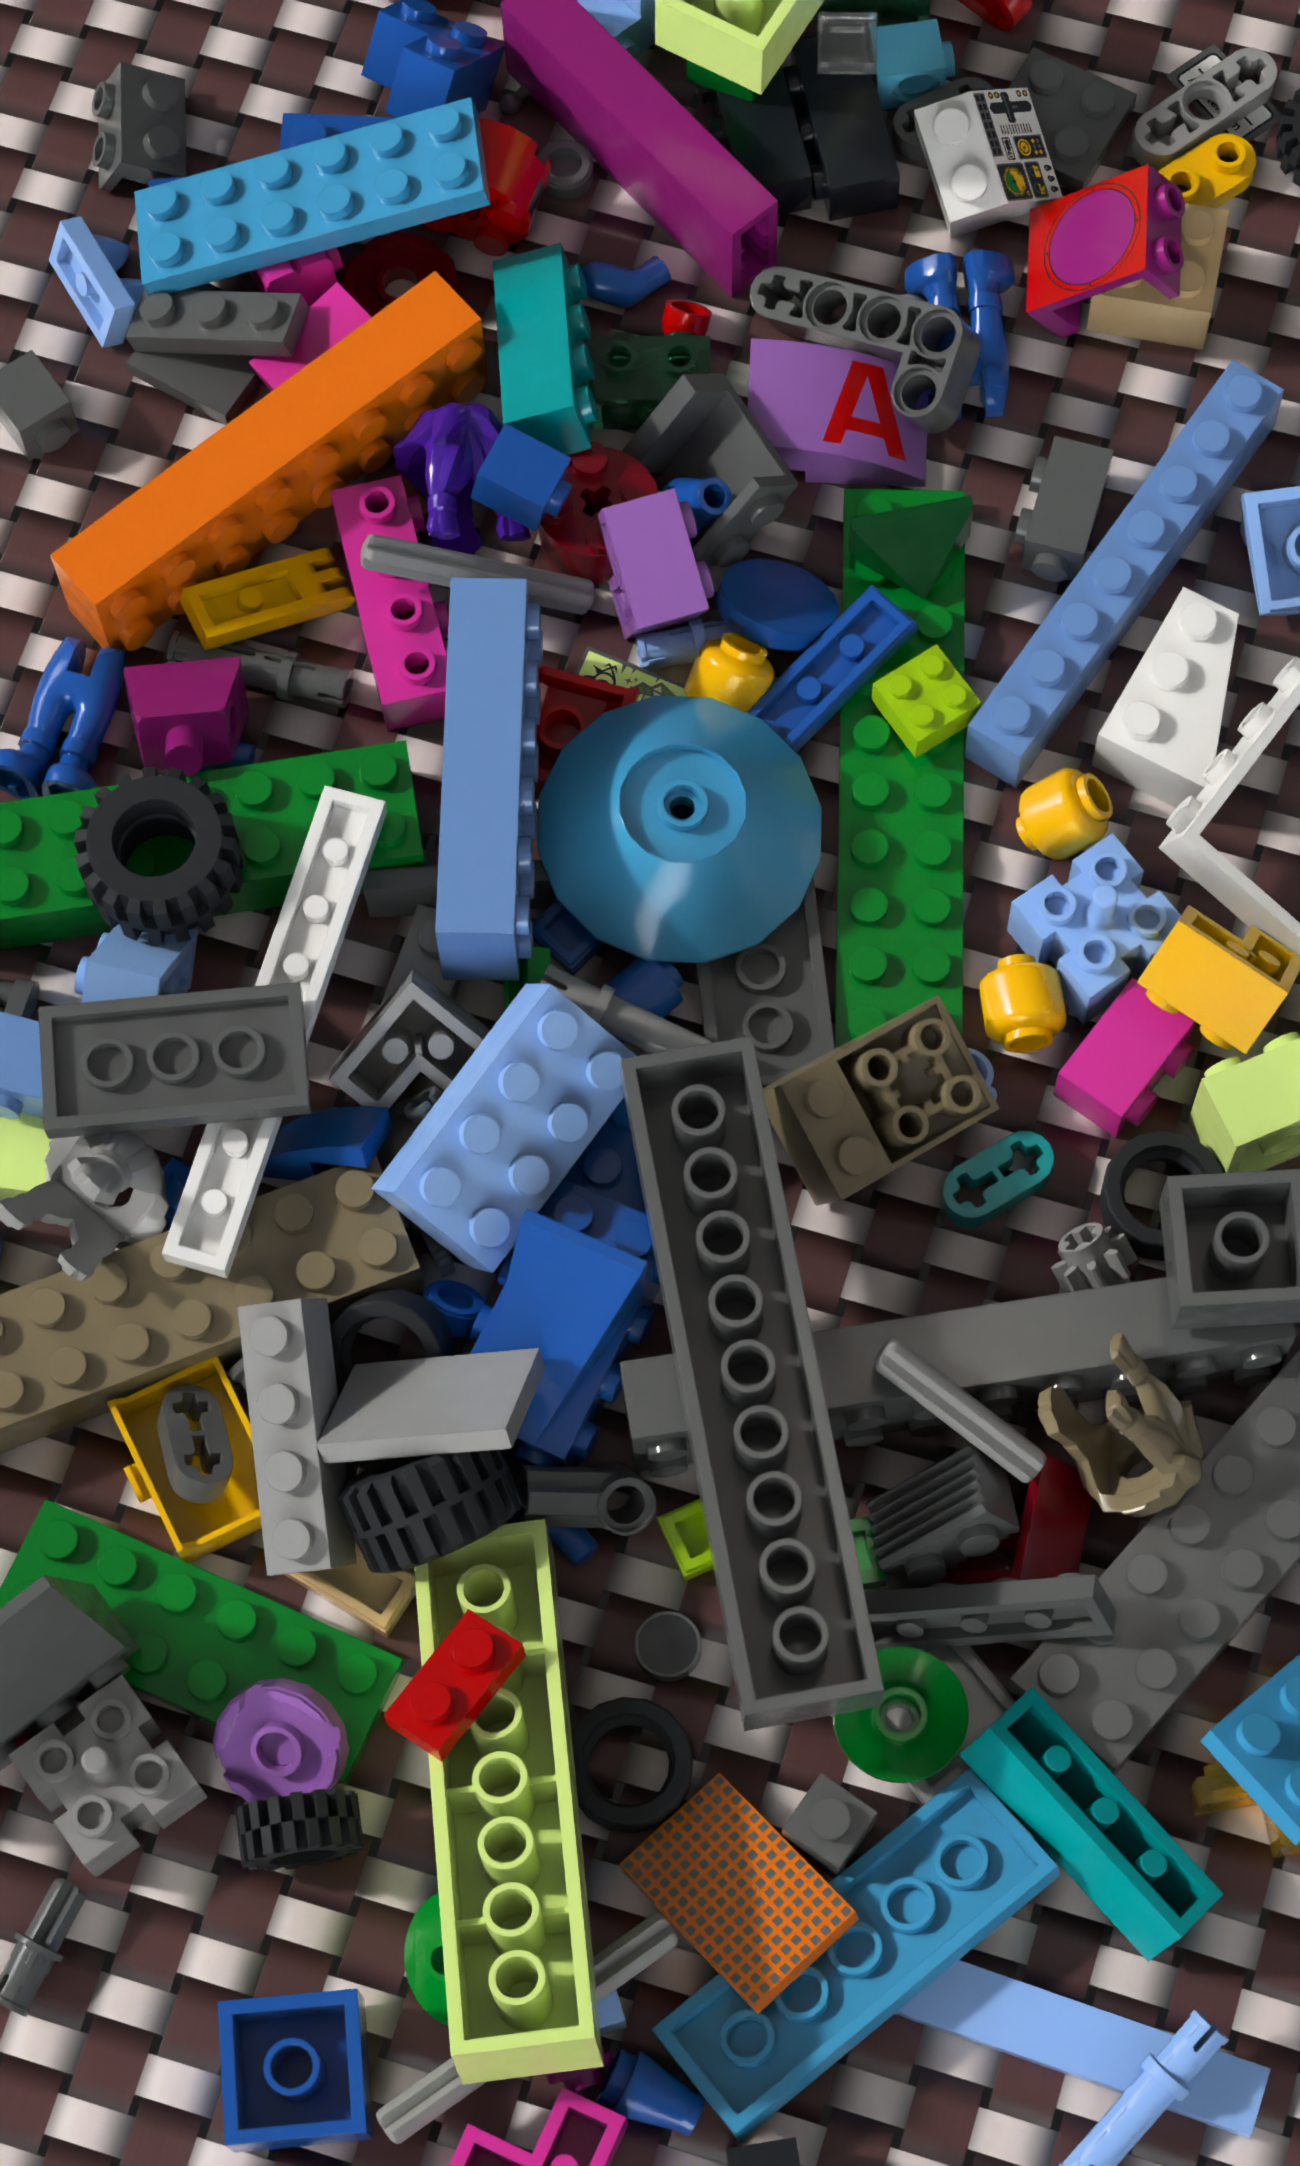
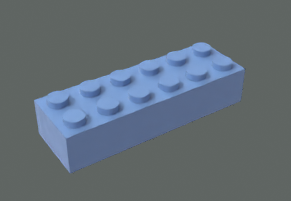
(489, 780)

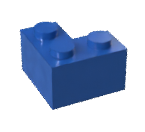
(430, 58)

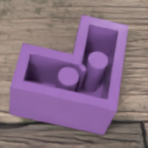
(654, 563)

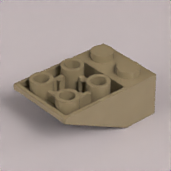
(878, 1102)

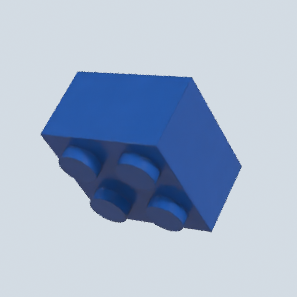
(295, 2070)

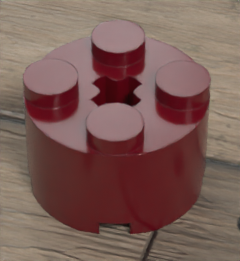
(574, 537)

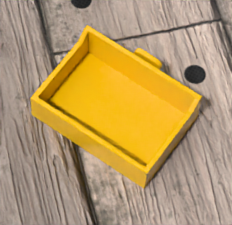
(193, 1527)

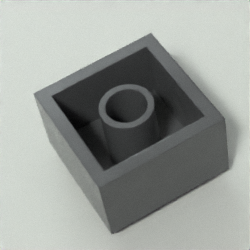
(1232, 1248)

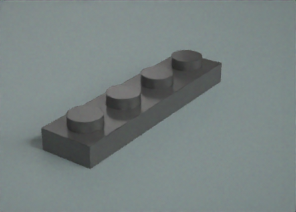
(990, 1612)

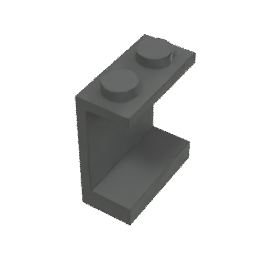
(707, 434)

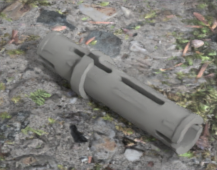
(621, 1017)

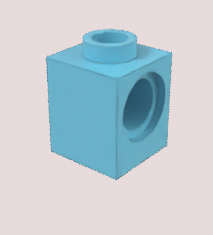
(911, 61)

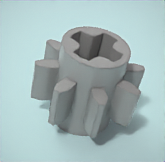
(1093, 1258)

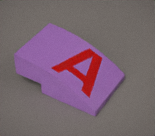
(834, 414)

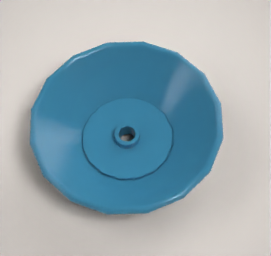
(669, 882)

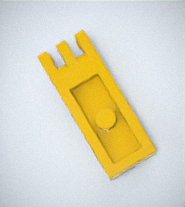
(266, 598)

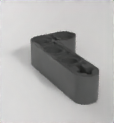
(861, 331)

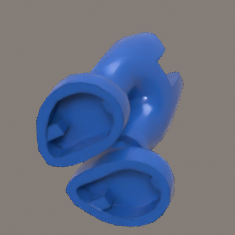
(985, 277)
(57, 696)

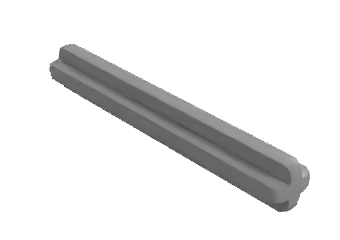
(438, 566)

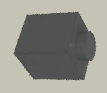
(34, 407)
(829, 1826)

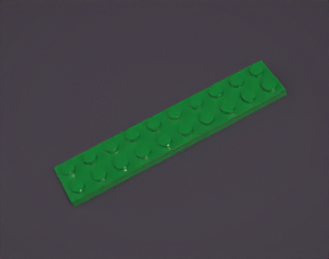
(899, 815)

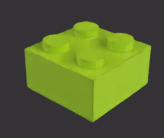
(925, 701)

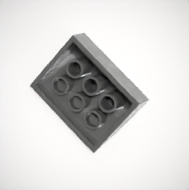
(52, 1649)

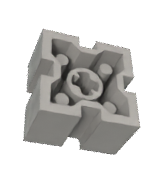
(107, 1776)

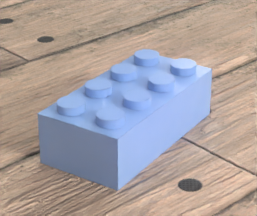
(507, 1127)

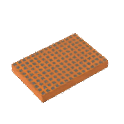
(739, 1892)

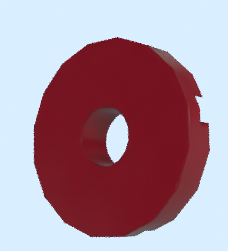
(392, 259)

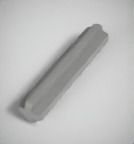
(959, 1410)

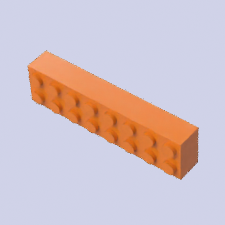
(272, 465)

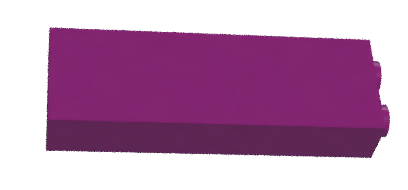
(643, 138)

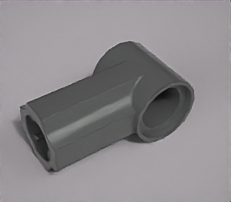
(580, 1494)

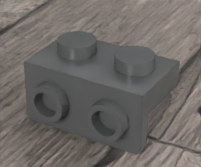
(139, 126)

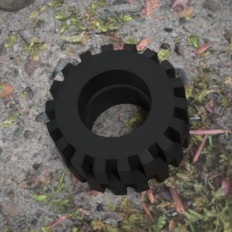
(152, 809)
(427, 1506)

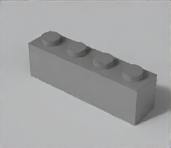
(289, 1403)

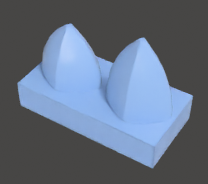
(88, 272)

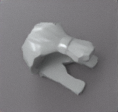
(80, 1184)

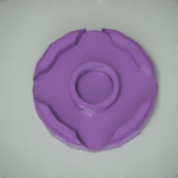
(280, 1740)

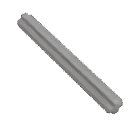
(443, 2086)

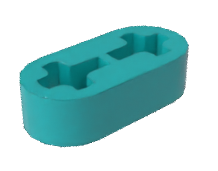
(989, 1166)

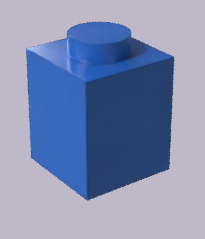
(522, 478)

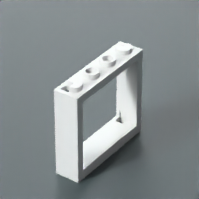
(1192, 816)

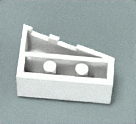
(1173, 705)

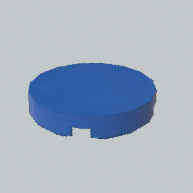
(776, 603)

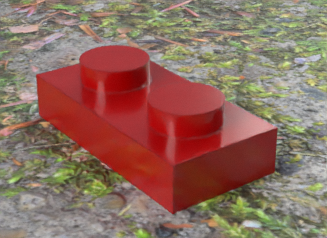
(455, 1685)

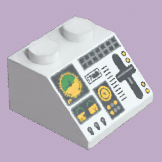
(985, 157)

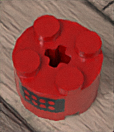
(515, 191)

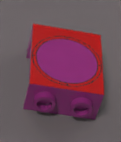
(1103, 241)

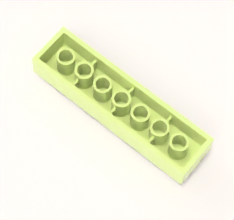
(511, 1827)

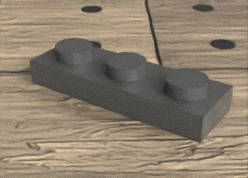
(218, 323)

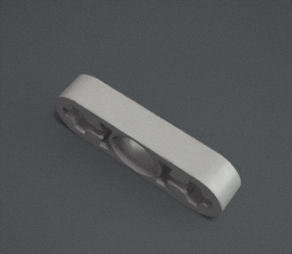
(1211, 85)

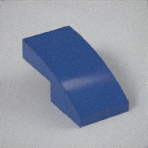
(328, 1137)

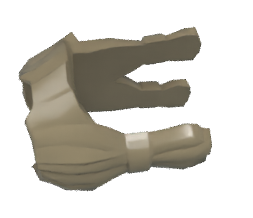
(1105, 1453)

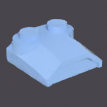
(1273, 542)

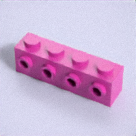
(395, 612)

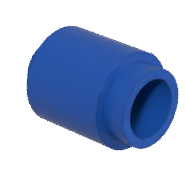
(649, 986)

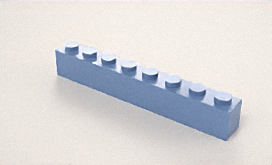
(1122, 574)

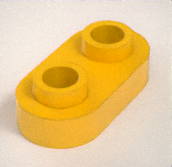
(1207, 176)

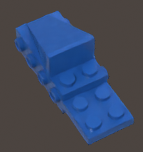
(579, 1293)

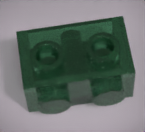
(639, 372)

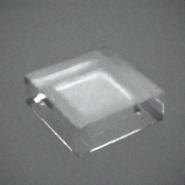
(847, 43)

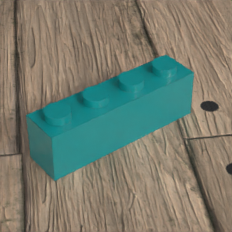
(543, 348)
(1091, 1825)

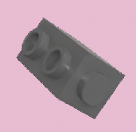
(1066, 508)

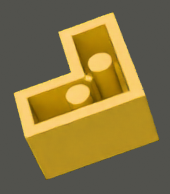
(1220, 979)

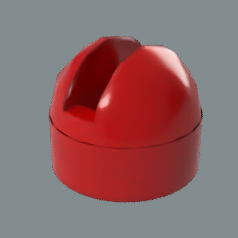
(685, 317)

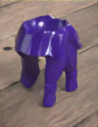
(442, 463)

